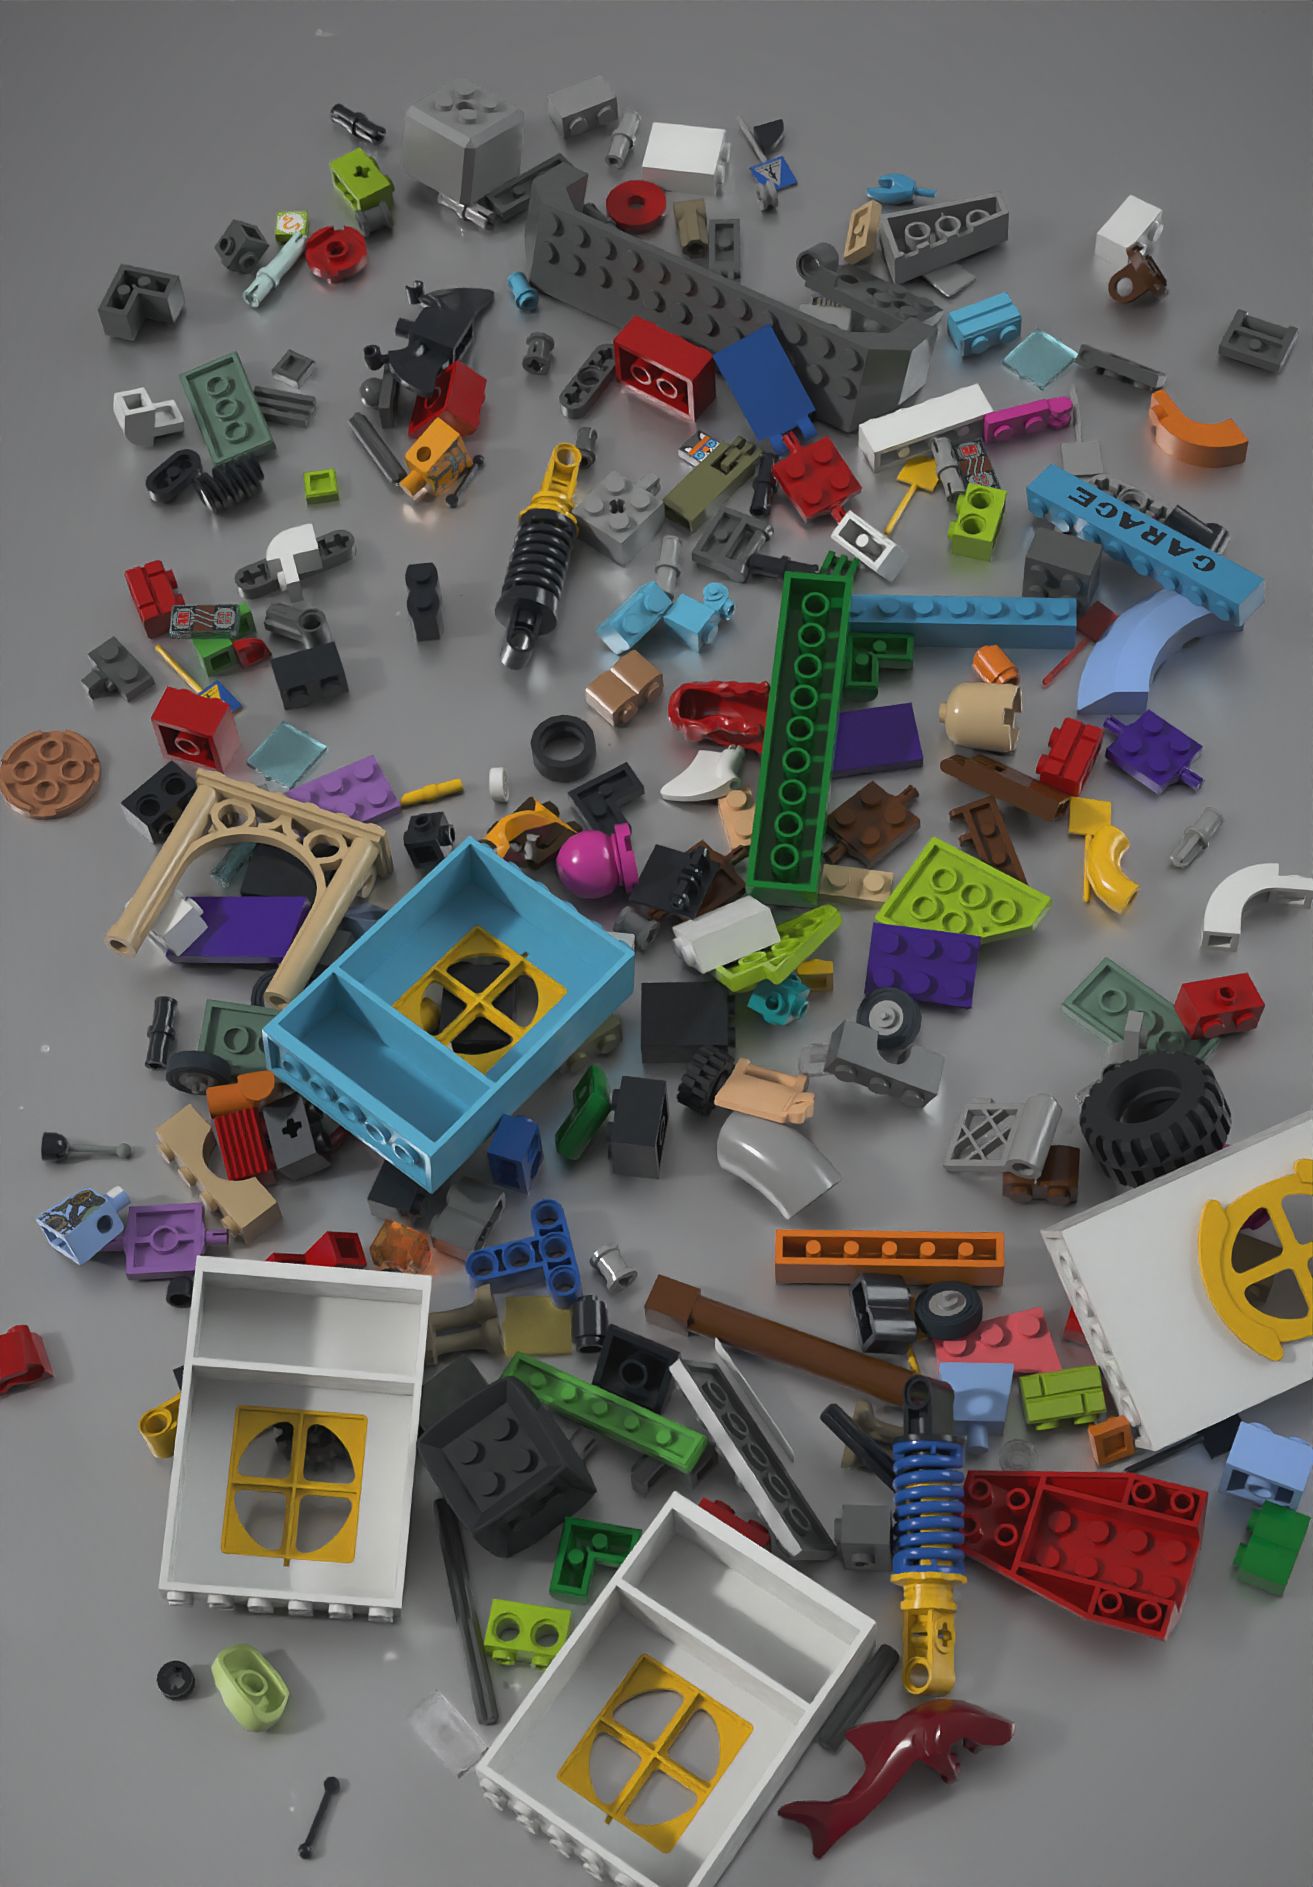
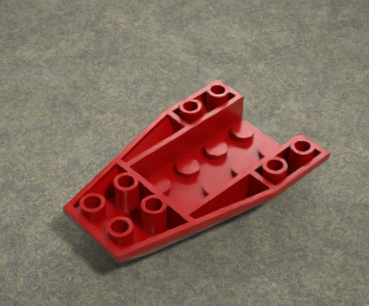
(1089, 1541)

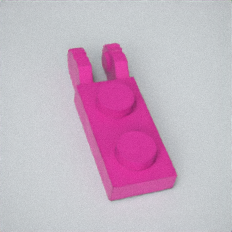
(1027, 419)

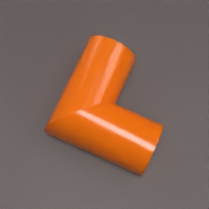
(252, 1090)

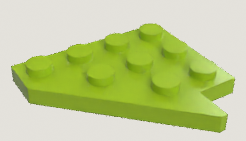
(963, 896)
(776, 962)

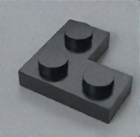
(599, 798)

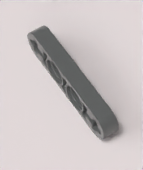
(262, 587)

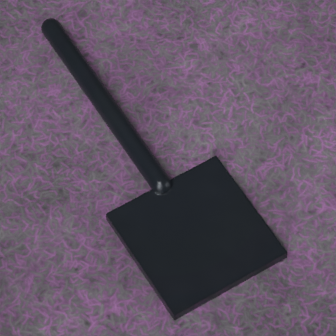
(1215, 1438)

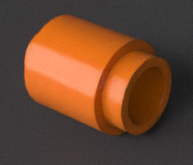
(995, 666)

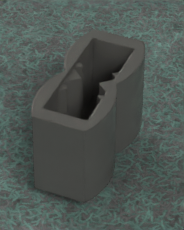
(468, 1218)

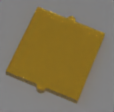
(536, 1327)

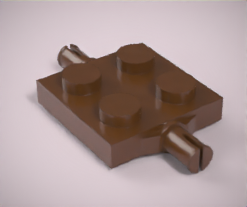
(871, 824)
(725, 887)

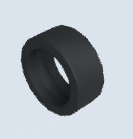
(558, 727)

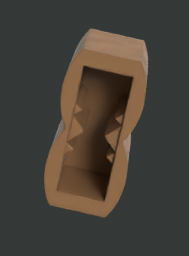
(625, 688)

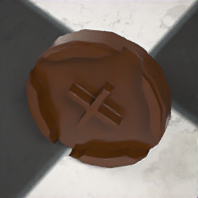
(1144, 276)

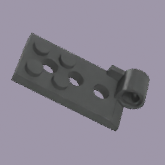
(862, 291)

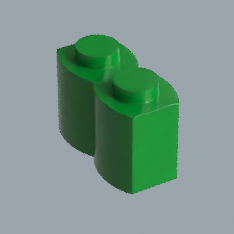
(1272, 1547)

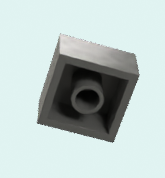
(1062, 568)

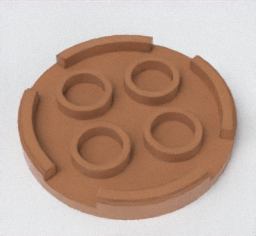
(49, 774)

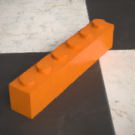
(915, 1255)

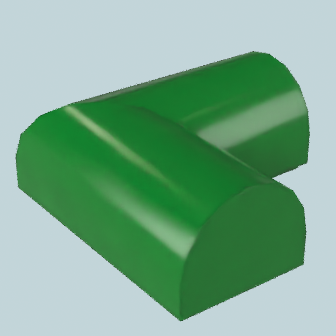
(867, 654)
(590, 1110)
(580, 1549)

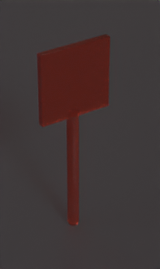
(1092, 625)

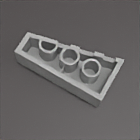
(941, 233)

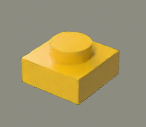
(816, 974)

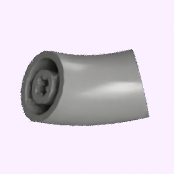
(775, 1162)

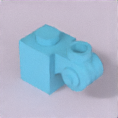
(696, 622)

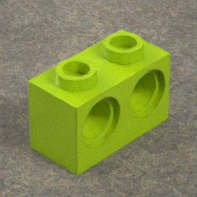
(978, 522)
(532, 1623)

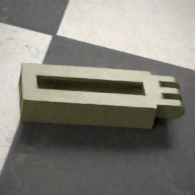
(707, 487)

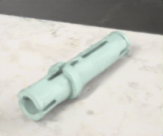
(269, 277)

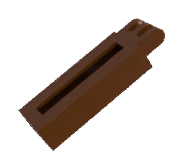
(1008, 785)

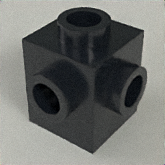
(429, 839)

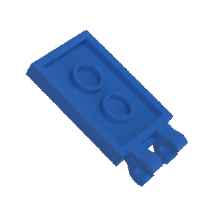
(766, 387)

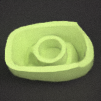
(250, 1687)

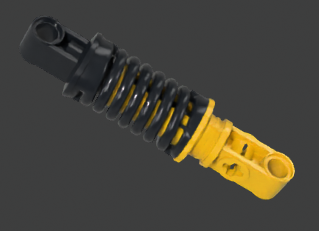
(539, 560)

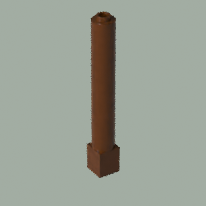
(685, 1310)

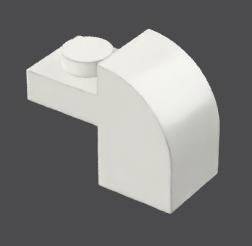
(143, 419)
(291, 554)

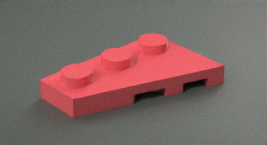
(1012, 1338)

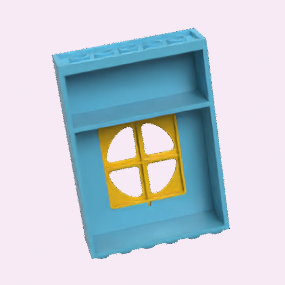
(358, 1032)

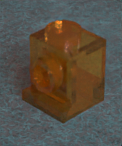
(400, 1248)

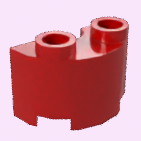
(22, 1358)

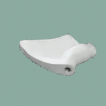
(707, 777)

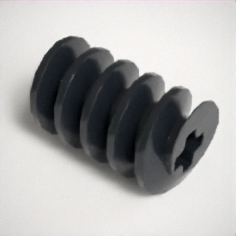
(229, 482)

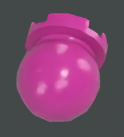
(596, 863)

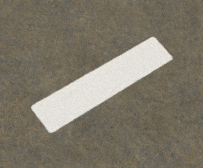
(754, 1400)

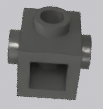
(241, 246)

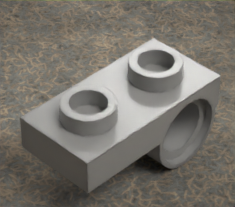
(1135, 1039)

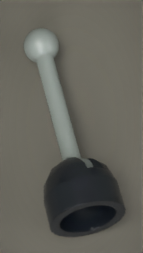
(56, 1146)

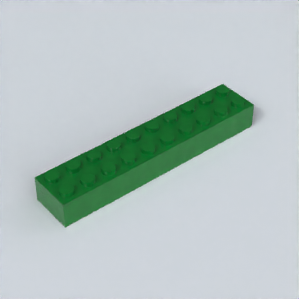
(800, 740)

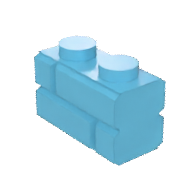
(984, 324)
(634, 617)

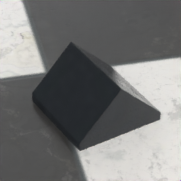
(636, 1369)

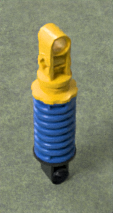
(925, 1535)

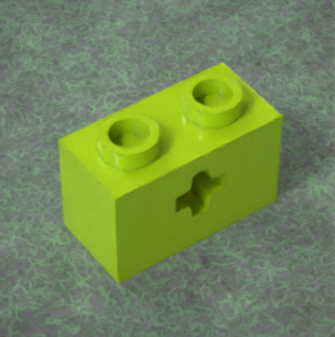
(361, 181)

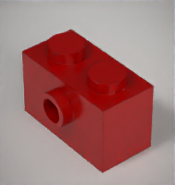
(1219, 1006)

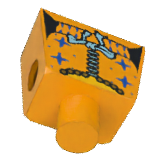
(435, 460)

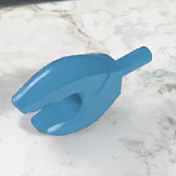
(899, 190)

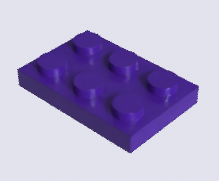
(923, 963)

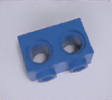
(515, 1153)

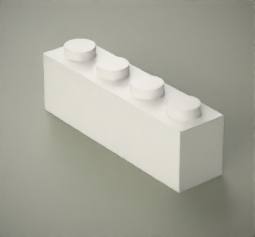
(911, 430)

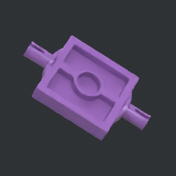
(165, 1240)

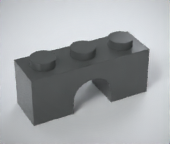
(855, 1059)

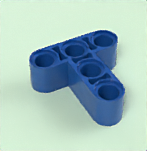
(536, 1252)

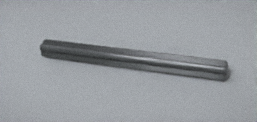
(465, 1613)

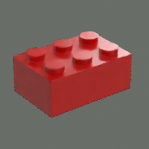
(665, 368)

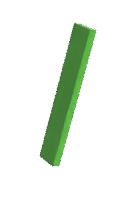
(609, 1414)

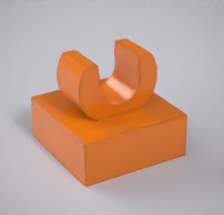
(1111, 1439)

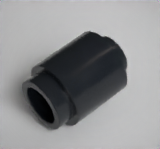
(589, 1324)

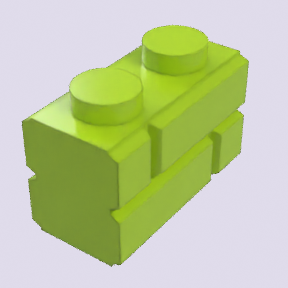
(1062, 1395)

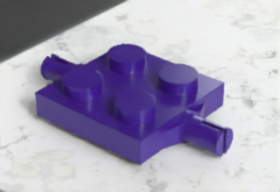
(1154, 752)

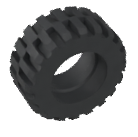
(1154, 1117)

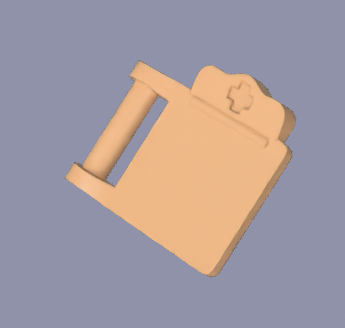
(767, 1093)

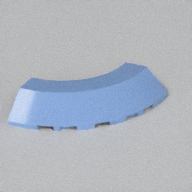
(1135, 646)

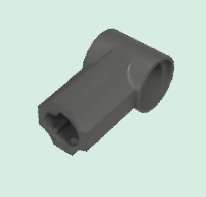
(305, 626)

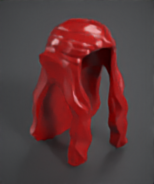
(721, 712)

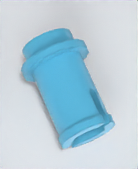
(525, 296)

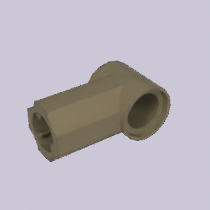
(692, 224)

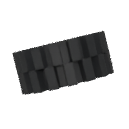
(705, 1078)

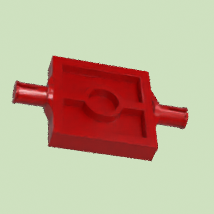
(816, 478)

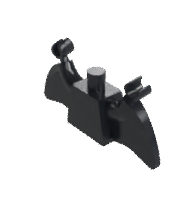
(434, 339)

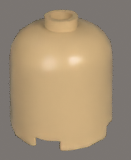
(982, 715)

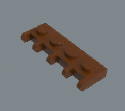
(989, 836)

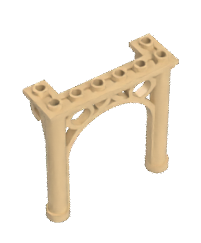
(220, 800)

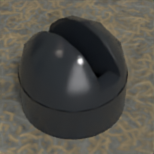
(180, 1292)

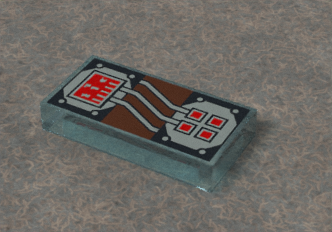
(975, 463)
(205, 621)

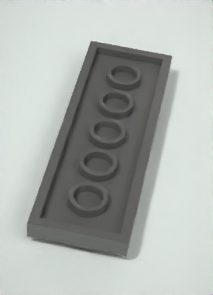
(753, 1460)

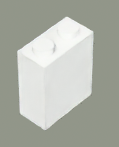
(686, 158)
(725, 934)

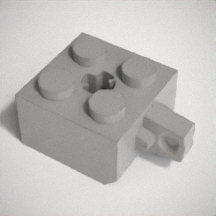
(621, 516)

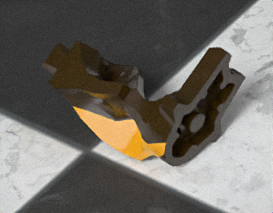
(528, 829)

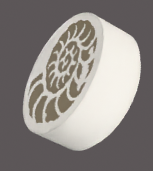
(499, 784)

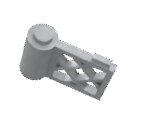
(1025, 1140)

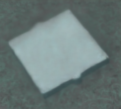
(1039, 359)
(286, 755)

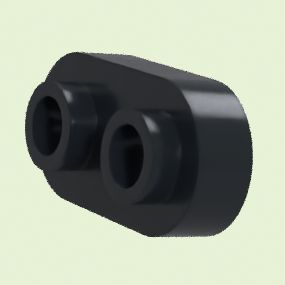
(170, 478)

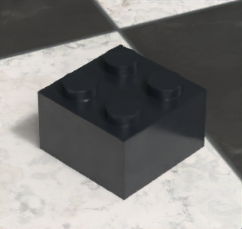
(638, 1127)

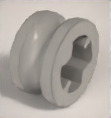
(766, 194)

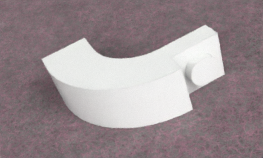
(1244, 892)

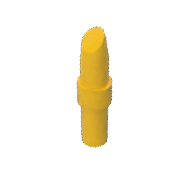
(432, 792)

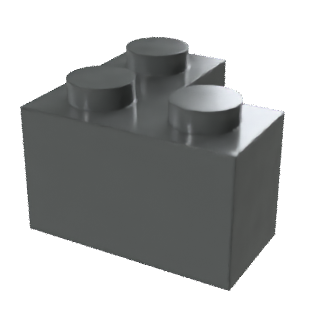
(139, 295)

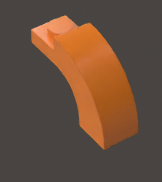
(1195, 442)

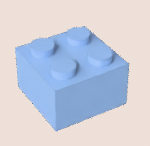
(1266, 1467)

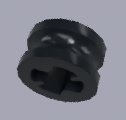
(175, 1667)

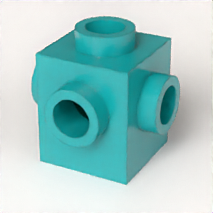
(780, 1002)

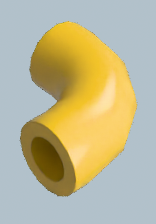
(1105, 869)

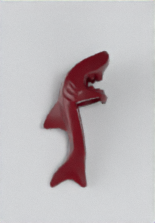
(890, 1751)

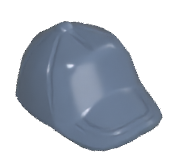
(361, 918)

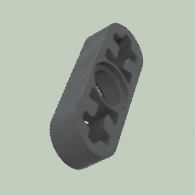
(588, 394)

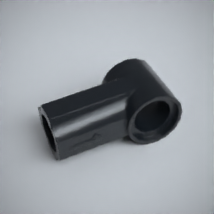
(1209, 535)

